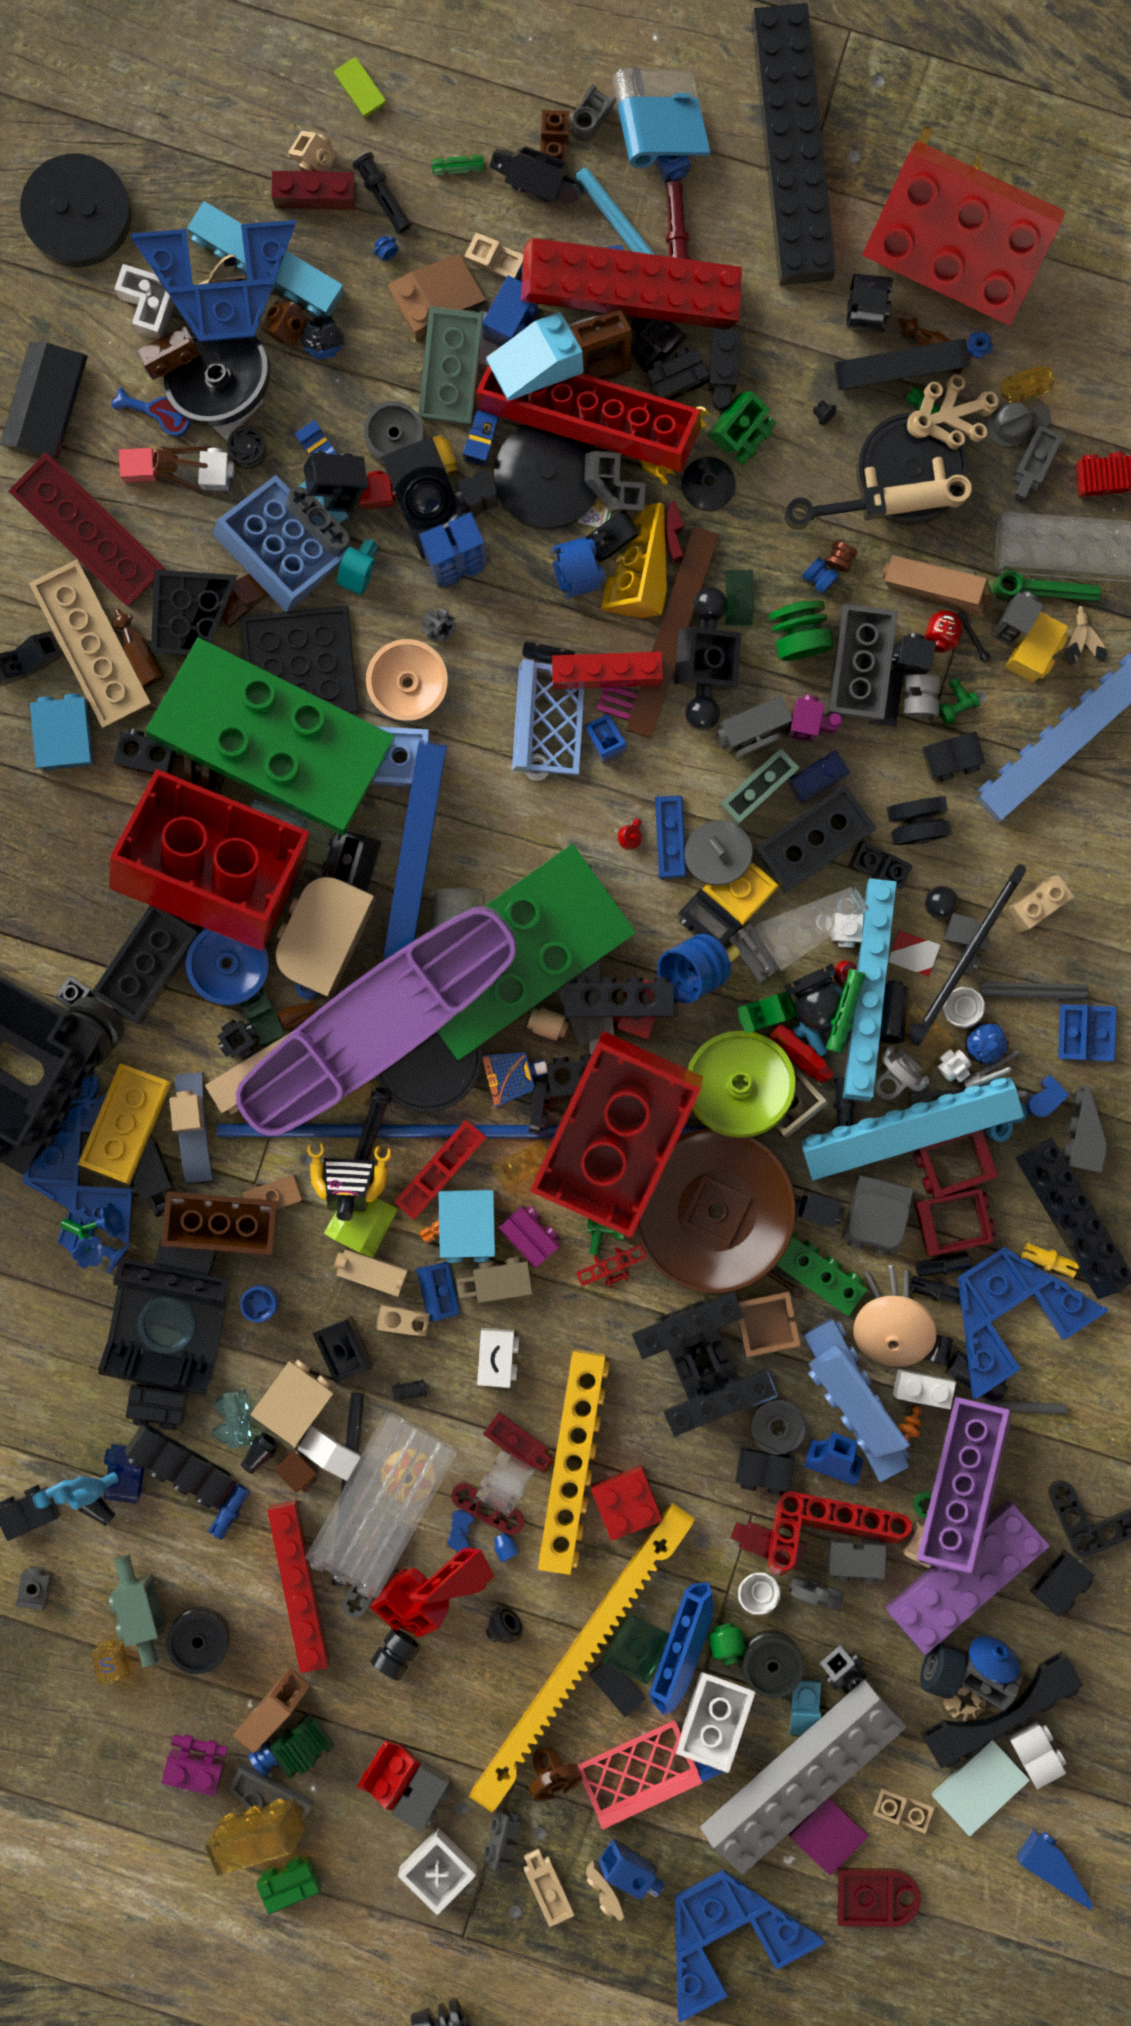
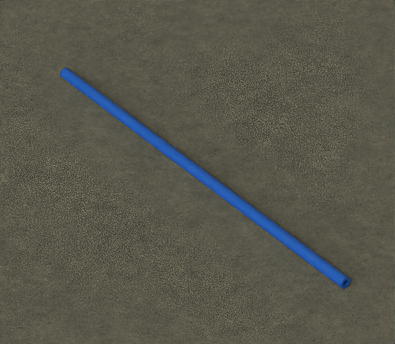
(399, 1131)

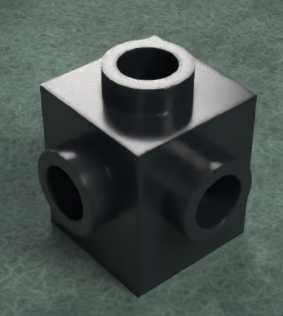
(227, 1038)
(843, 1669)

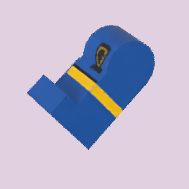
(481, 438)
(313, 439)

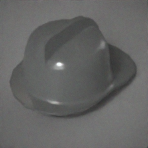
(1017, 421)

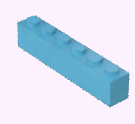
(295, 277)

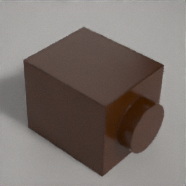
(297, 1471)

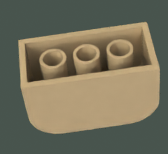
(323, 934)

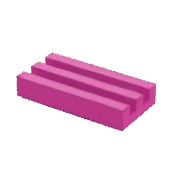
(604, 697)

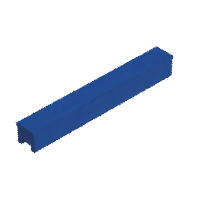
(415, 846)

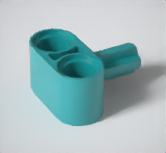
(357, 567)

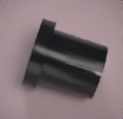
(940, 1351)

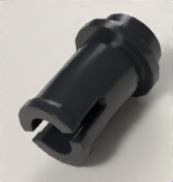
(409, 1390)

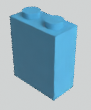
(62, 732)

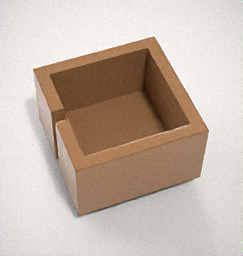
(766, 1323)

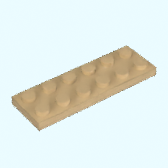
(90, 643)

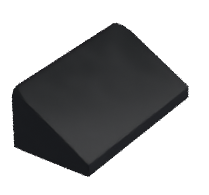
(892, 702)

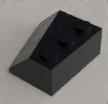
(187, 608)

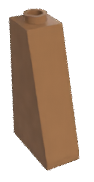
(939, 585)

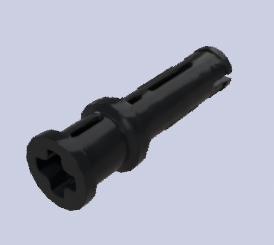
(376, 182)

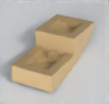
(494, 257)

